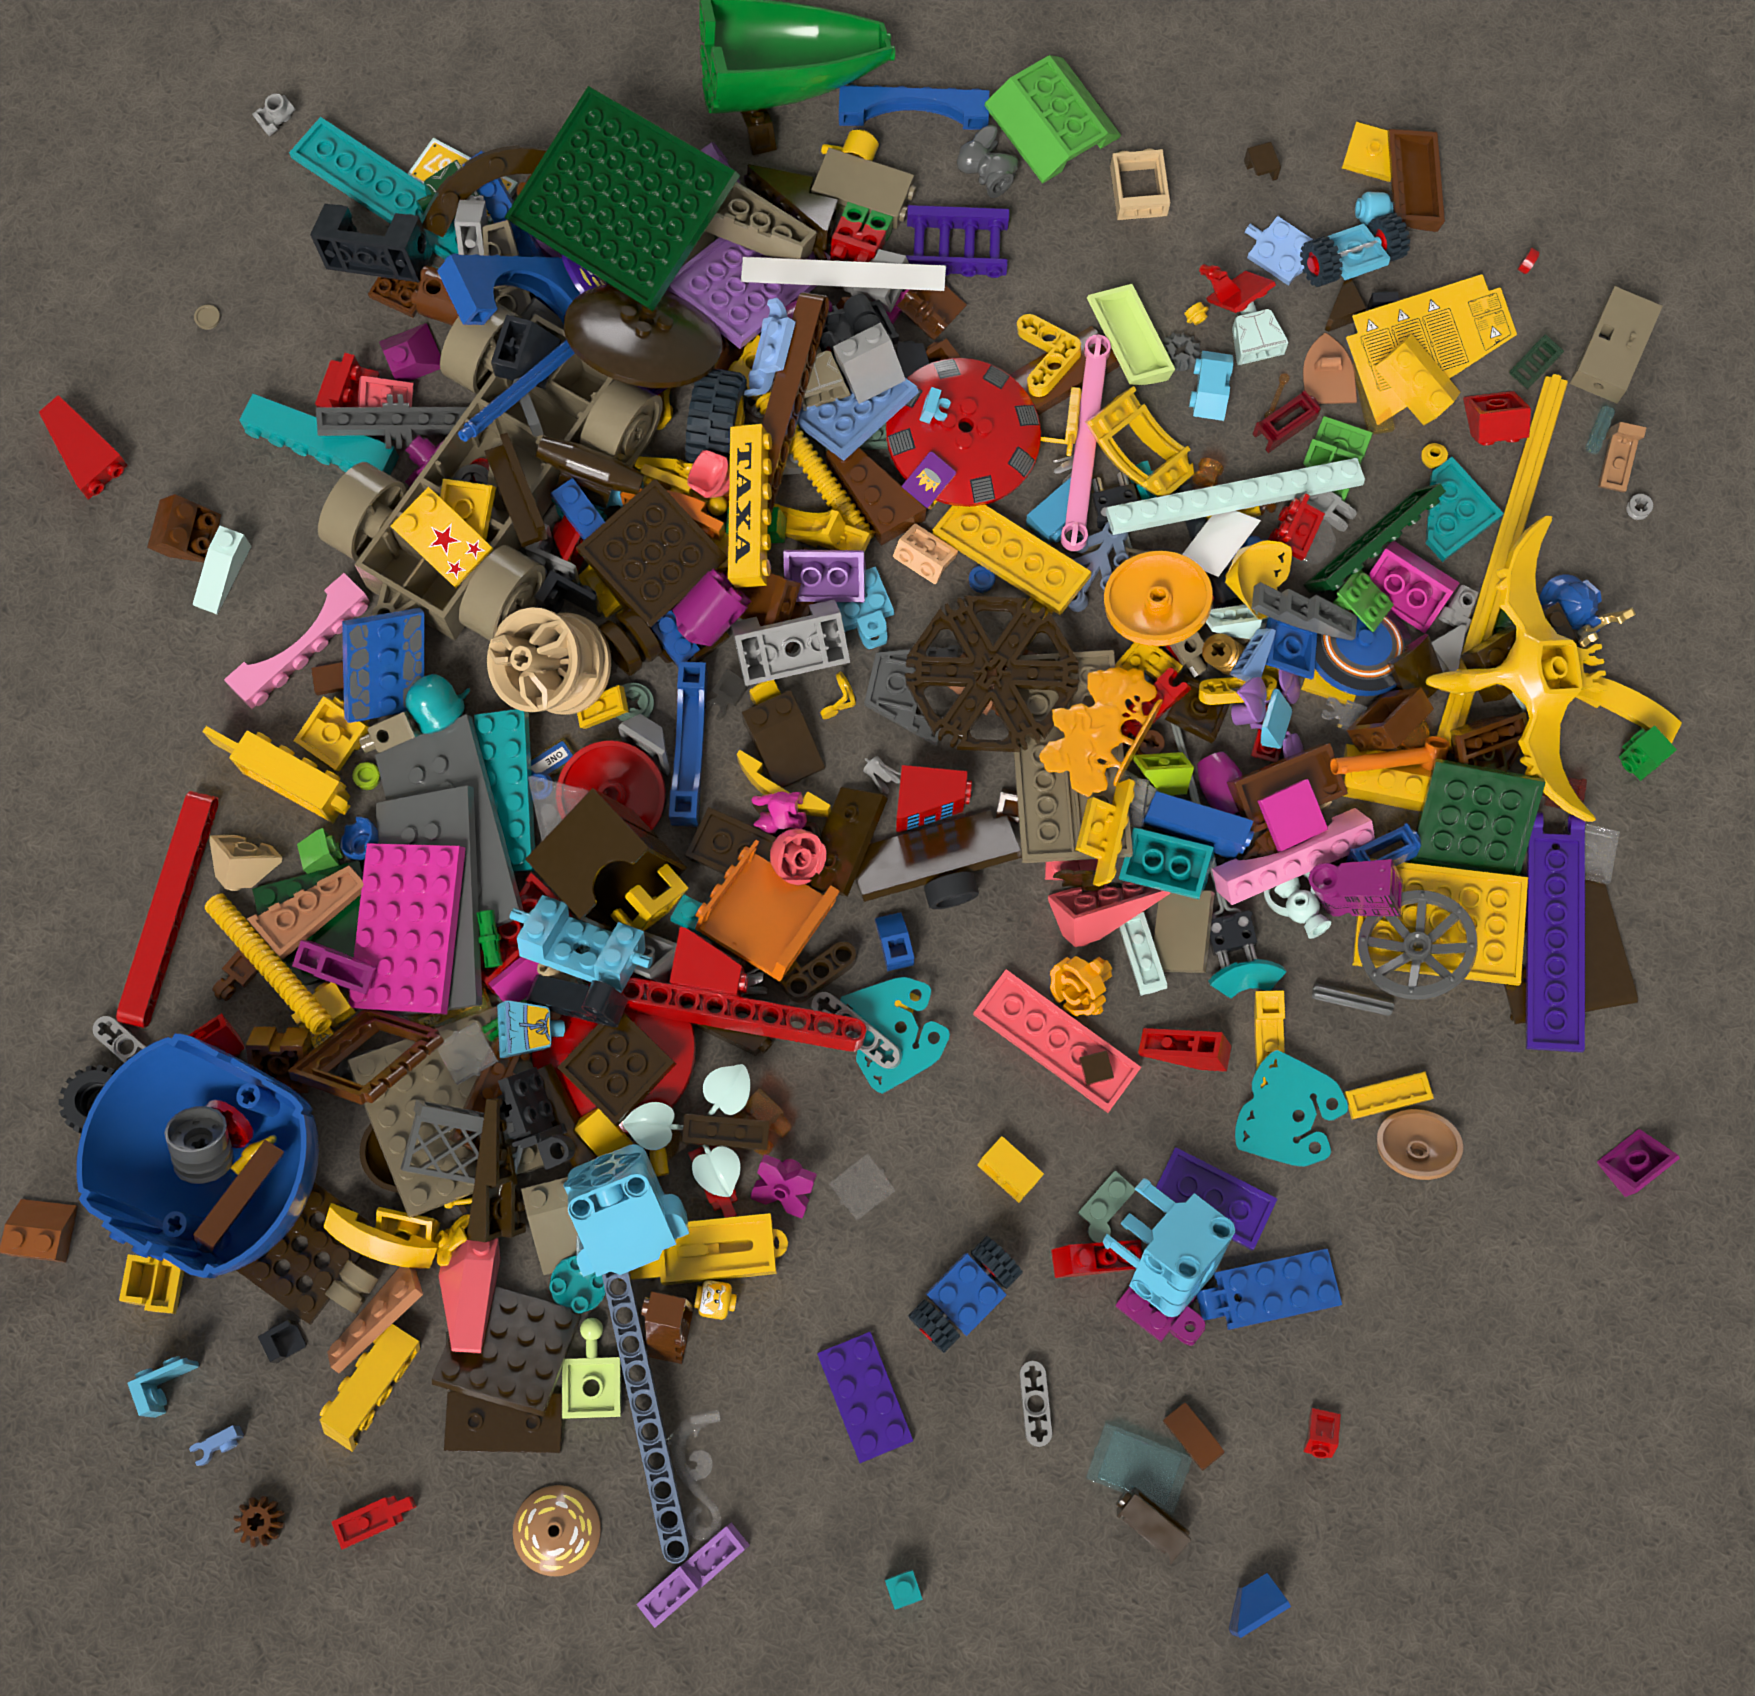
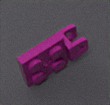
(1157, 1323)

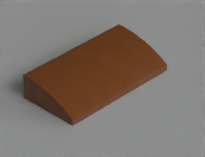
(1416, 178)
(1072, 378)
(1307, 764)
(237, 1197)

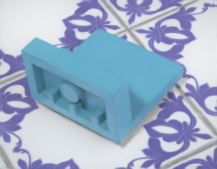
(144, 1391)

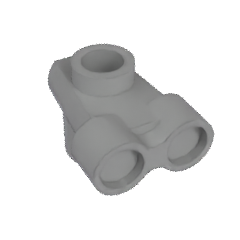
(276, 110)
(1457, 612)

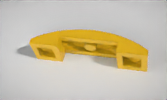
(1632, 707)
(753, 769)
(1268, 1025)
(376, 1243)

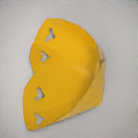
(1257, 565)

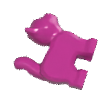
(783, 812)

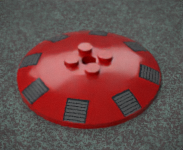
(989, 458)

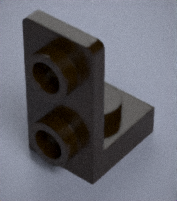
(759, 131)

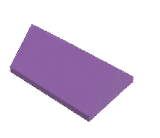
(827, 574)

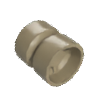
(351, 1287)

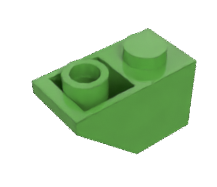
(319, 852)

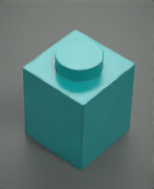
(903, 1589)

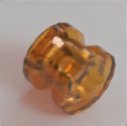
(1208, 473)

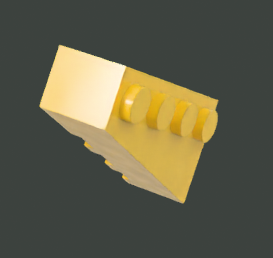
(368, 1386)

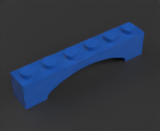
(862, 103)
(689, 744)

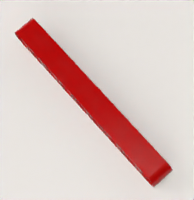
(167, 909)
(754, 1008)

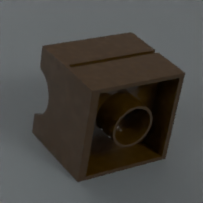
(600, 856)

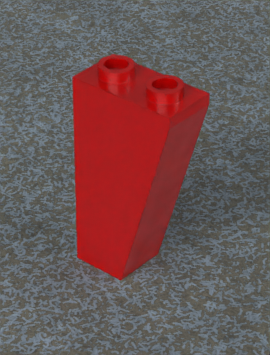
(84, 451)

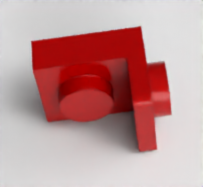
(1322, 1433)

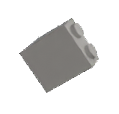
(869, 363)

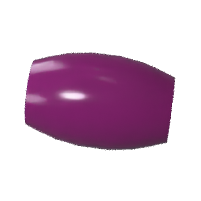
(1213, 775)

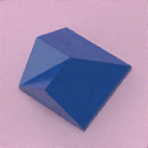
(1256, 1605)

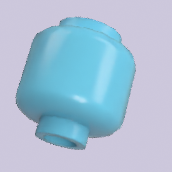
(1372, 206)

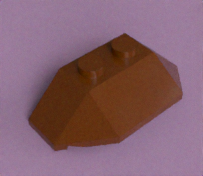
(1489, 741)

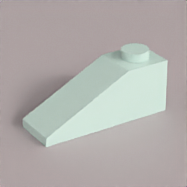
(220, 568)

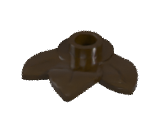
(1078, 879)

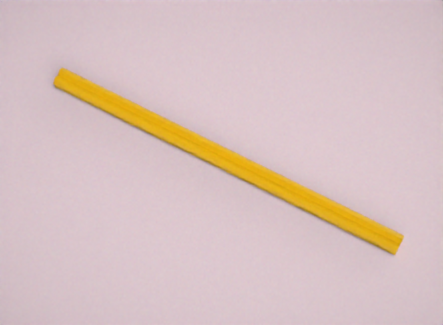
(1510, 530)

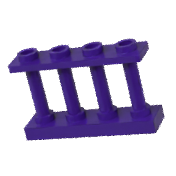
(959, 218)

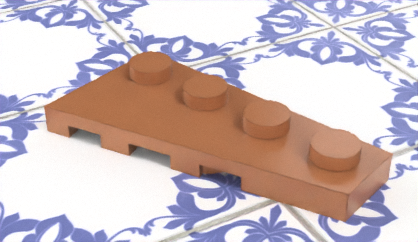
(307, 911)
(385, 1308)

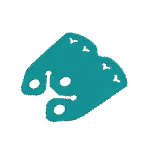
(877, 1007)
(1273, 1108)

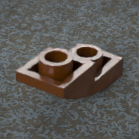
(1193, 1436)

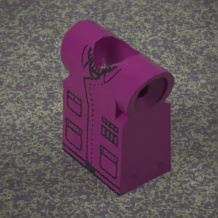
(1358, 888)

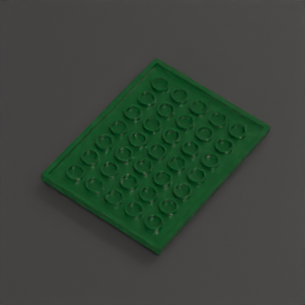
(621, 197)

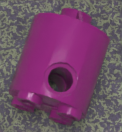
(709, 609)

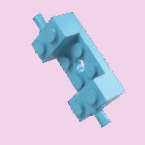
(553, 937)

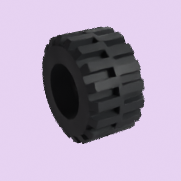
(78, 1093)

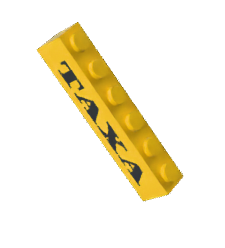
(749, 506)

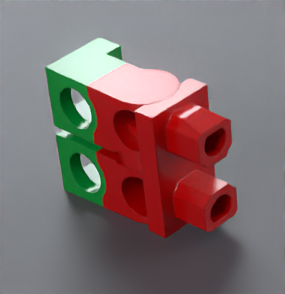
(859, 238)

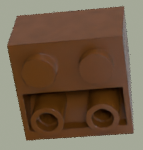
(183, 529)

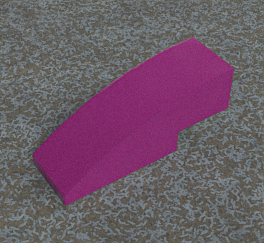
(334, 966)

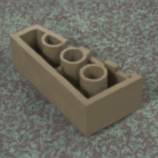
(761, 226)

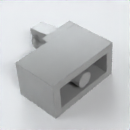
(469, 225)
(886, 296)

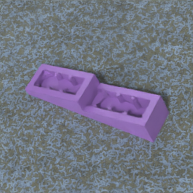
(693, 1575)

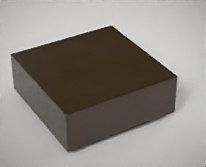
(1096, 1068)

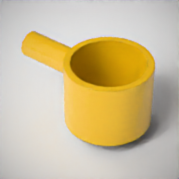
(858, 143)

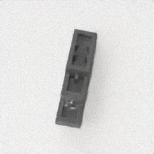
(1304, 613)

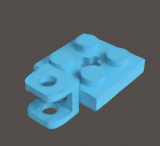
(869, 615)

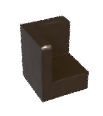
(1263, 160)

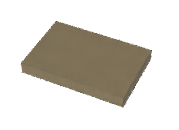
(1184, 932)

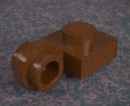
(239, 970)

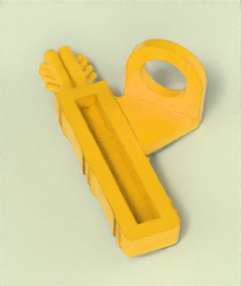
(1072, 422)

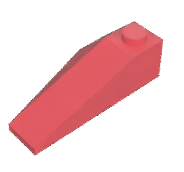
(1094, 914)
(468, 1292)

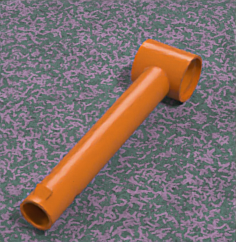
(1434, 748)

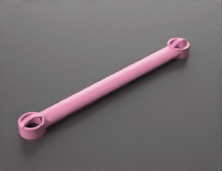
(1085, 443)

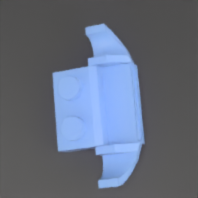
(772, 348)

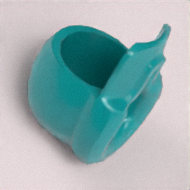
(434, 703)

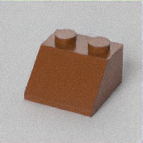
(39, 1230)

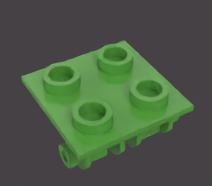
(1364, 599)

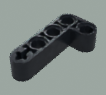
(592, 1003)

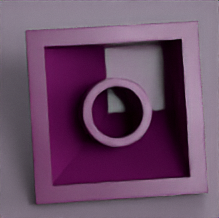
(411, 353)

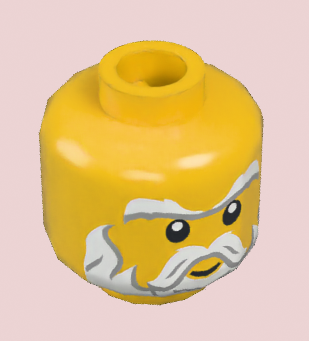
(715, 1299)

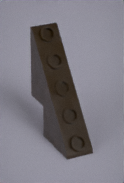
(794, 196)

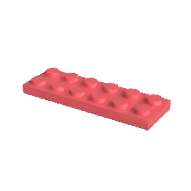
(1053, 1038)

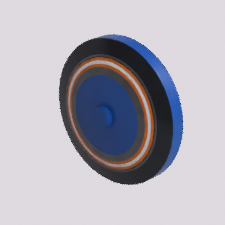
(1361, 663)

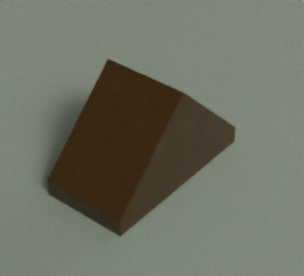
(1346, 305)

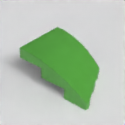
(1336, 443)

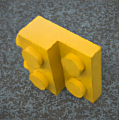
(330, 735)

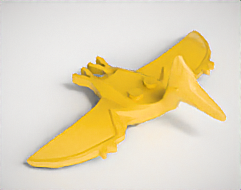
(1540, 670)

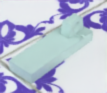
(1143, 955)

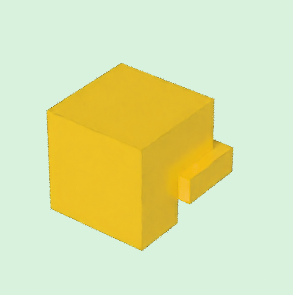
(151, 1284)

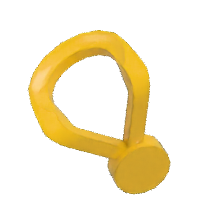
(832, 711)

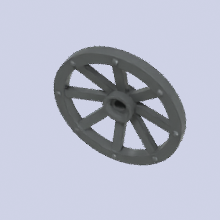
(1420, 940)

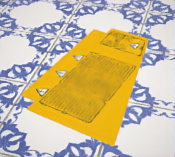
(1450, 322)

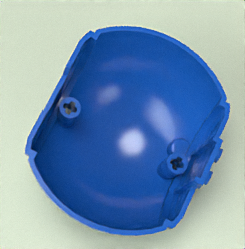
(131, 1176)

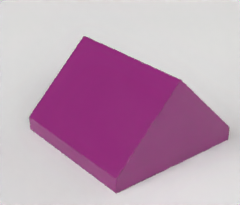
(1636, 1162)

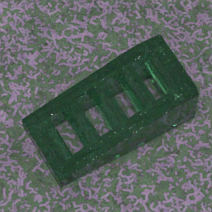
(1550, 347)

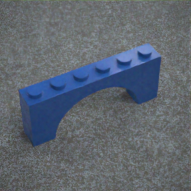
(473, 278)

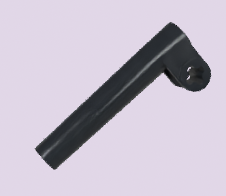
(1221, 591)

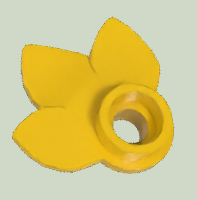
(450, 1239)

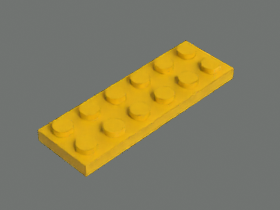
(1013, 555)

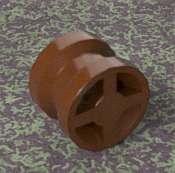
(1148, 748)

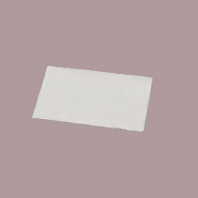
(1220, 540)

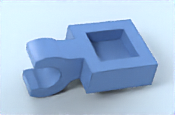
(223, 1440)

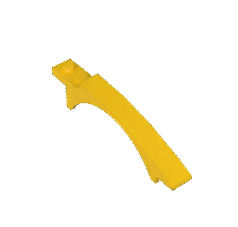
(822, 529)

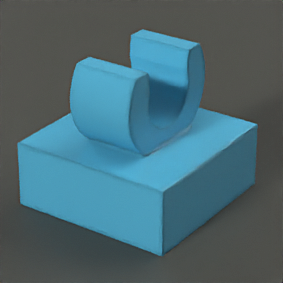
(932, 405)

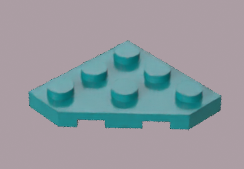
(1460, 514)

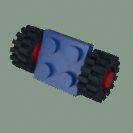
(965, 1294)

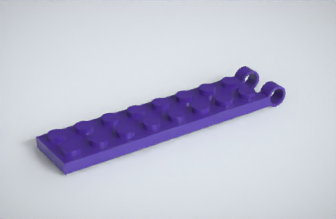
(1556, 939)

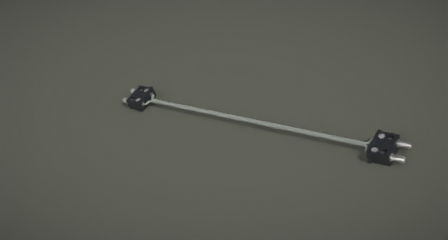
(1225, 928)

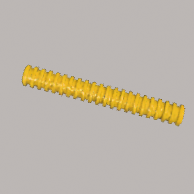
(821, 476)
(268, 964)

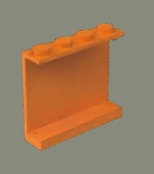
(763, 914)

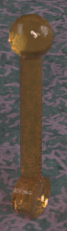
(1283, 379)

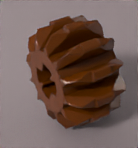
(254, 1511)

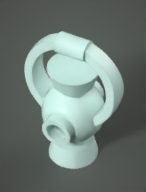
(1301, 907)

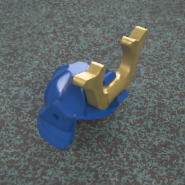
(1580, 603)

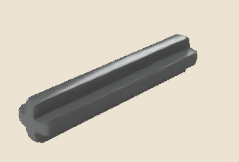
(1353, 999)

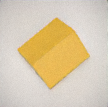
(402, 1226)

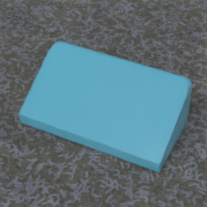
(1276, 721)

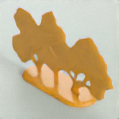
(1096, 729)

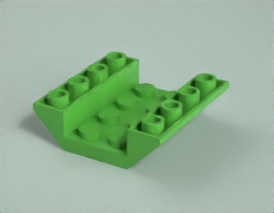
(1050, 116)

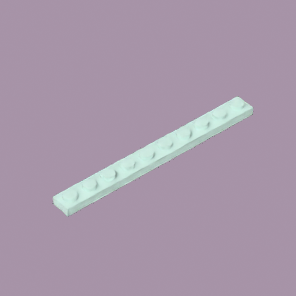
(1234, 496)

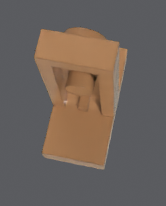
(1620, 455)

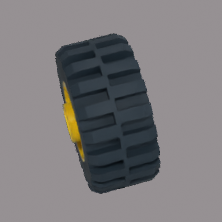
(714, 408)

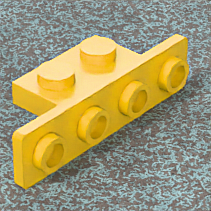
(1103, 830)

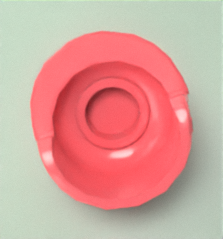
(710, 475)

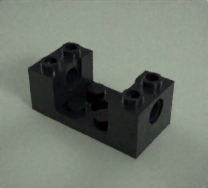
(395, 256)

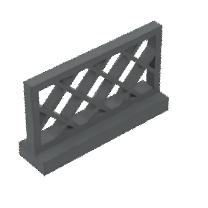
(451, 1118)

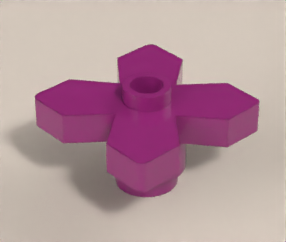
(420, 452)
(784, 1182)

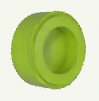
(366, 776)

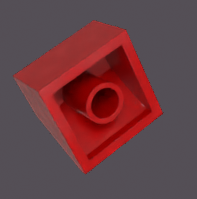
(1497, 417)

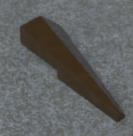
(494, 1200)

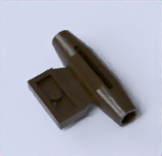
(591, 470)

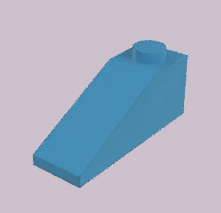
(1050, 515)

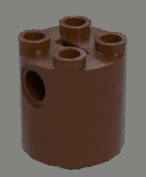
(432, 297)

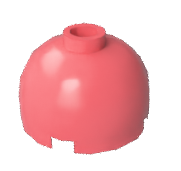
(797, 856)

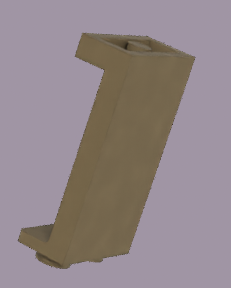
(865, 184)

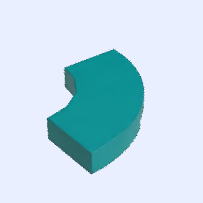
(1247, 975)

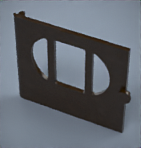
(1606, 965)

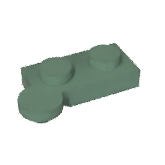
(1104, 1205)

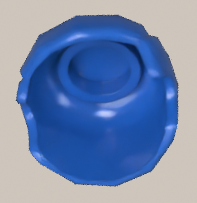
(356, 838)

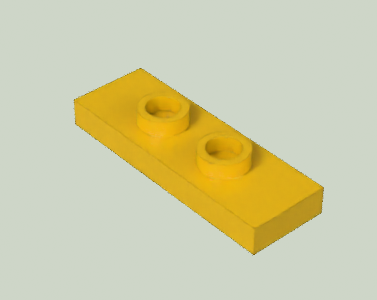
(1388, 1095)

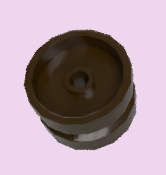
(630, 641)

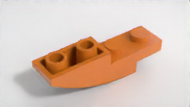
(696, 510)

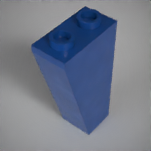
(1200, 824)

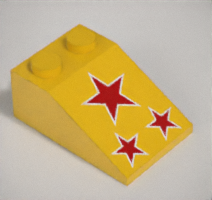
(442, 537)

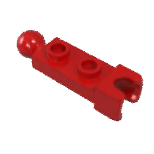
(1165, 692)

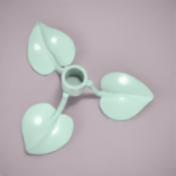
(717, 1169)

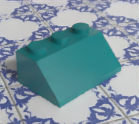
(1168, 863)

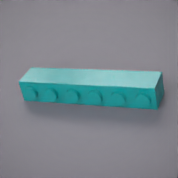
(299, 431)

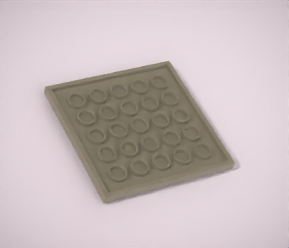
(394, 1115)

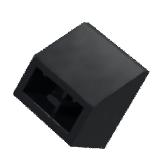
(520, 348)

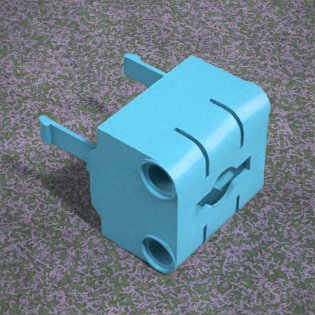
(1180, 1249)

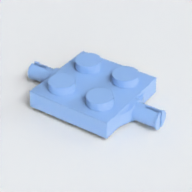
(1278, 249)

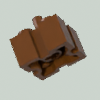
(278, 1052)

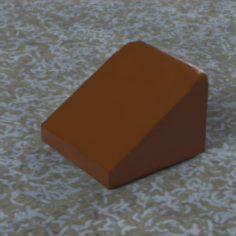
(1008, 805)

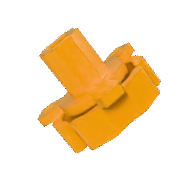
(1084, 984)

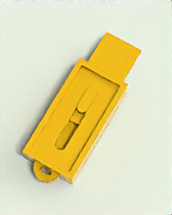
(285, 773)
(719, 1251)

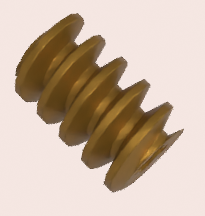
(1222, 652)

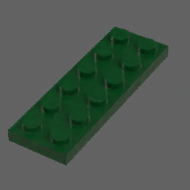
(1371, 542)

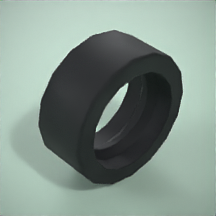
(951, 890)

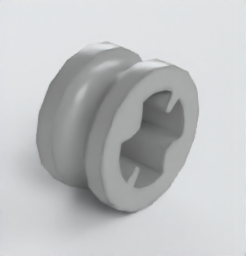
(1639, 498)

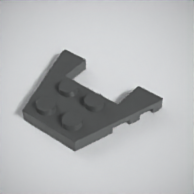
(890, 696)

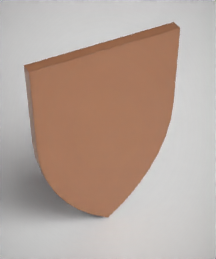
(1329, 372)

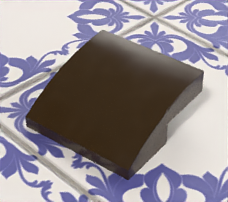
(1416, 665)

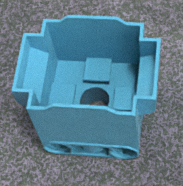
(621, 1212)

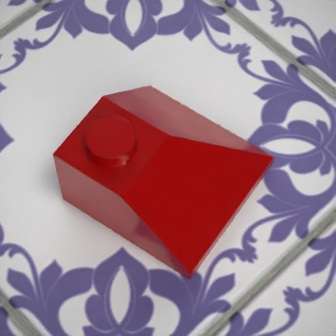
(566, 541)

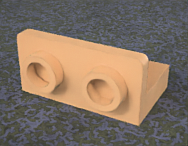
(924, 553)

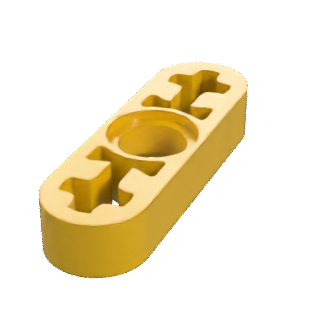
(1212, 690)

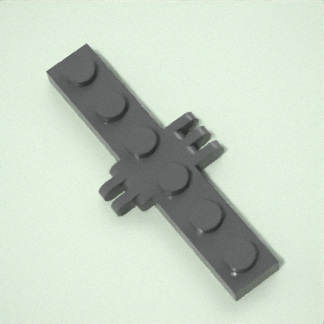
(392, 420)

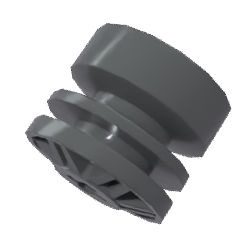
(199, 1144)

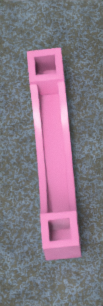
(257, 680)
(1246, 878)

